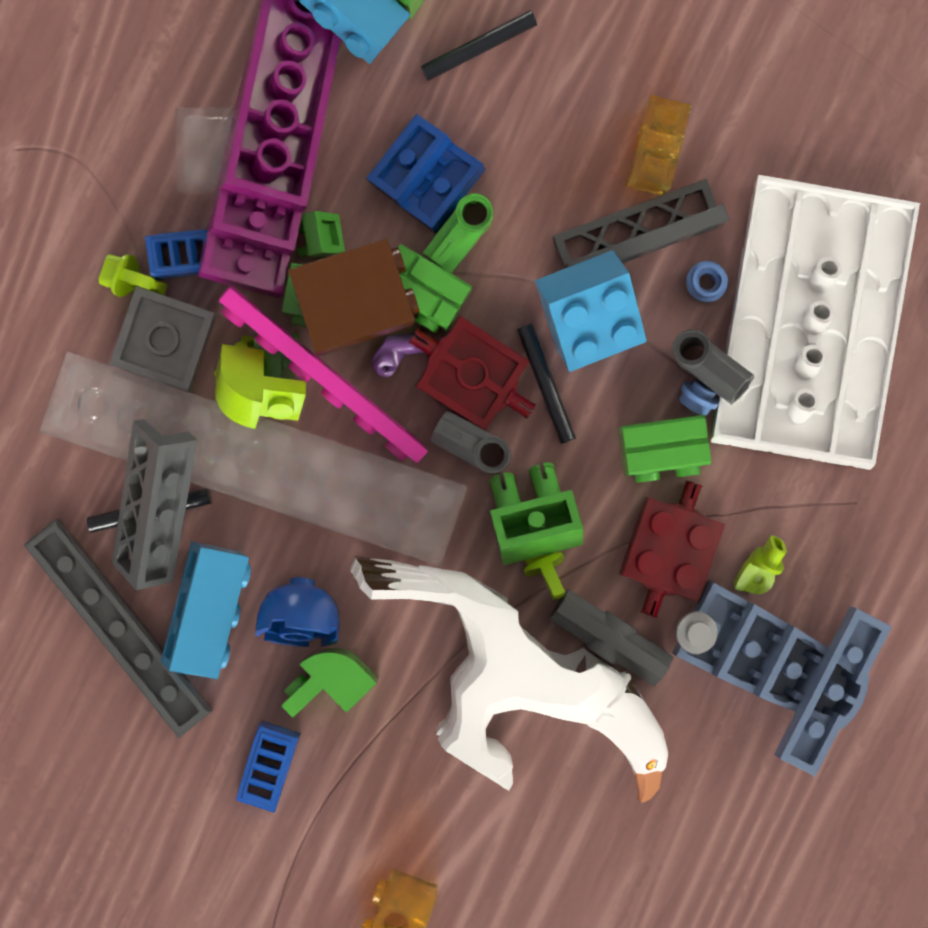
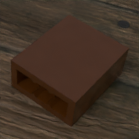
(354, 296)

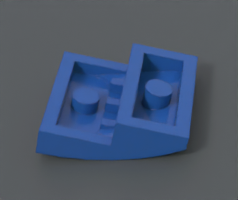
(426, 173)

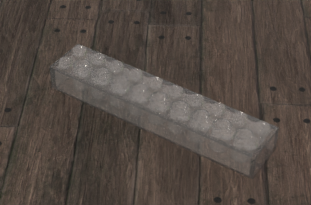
(261, 465)

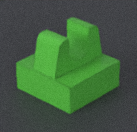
(322, 234)

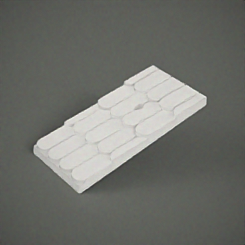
(816, 320)

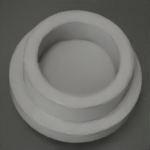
(696, 632)

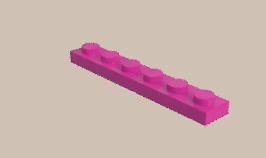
(307, 365)

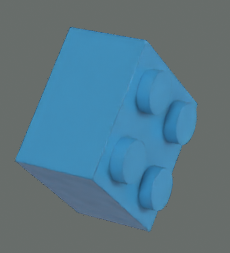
(591, 310)

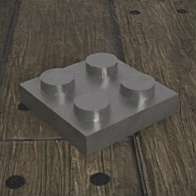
(163, 339)

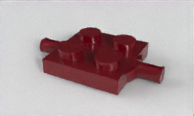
(472, 373)
(671, 549)

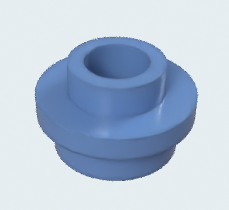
(717, 275)
(698, 397)

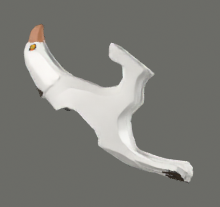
(516, 672)

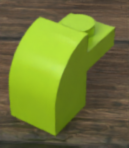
(247, 394)

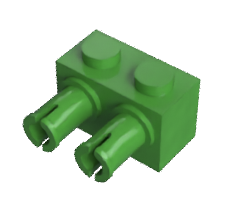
(535, 525)

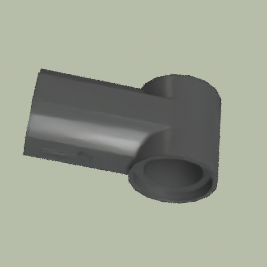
(713, 368)
(468, 441)

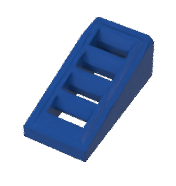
(172, 240)
(278, 735)

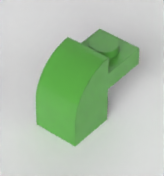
(335, 671)

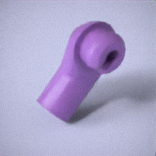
(392, 352)

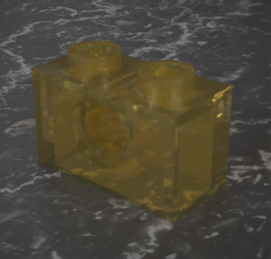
(658, 145)
(403, 895)

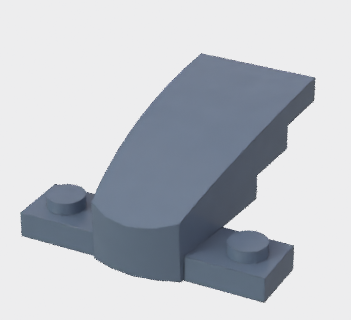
(792, 668)

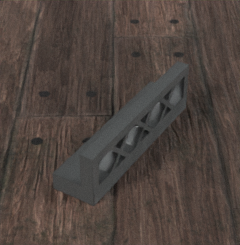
(650, 240)
(156, 507)

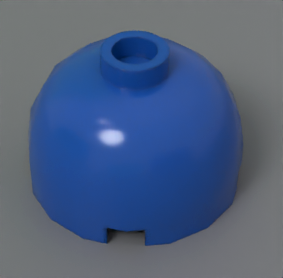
(298, 614)

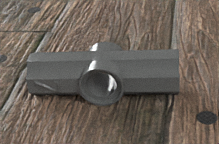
(611, 638)

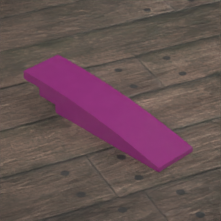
(270, 149)

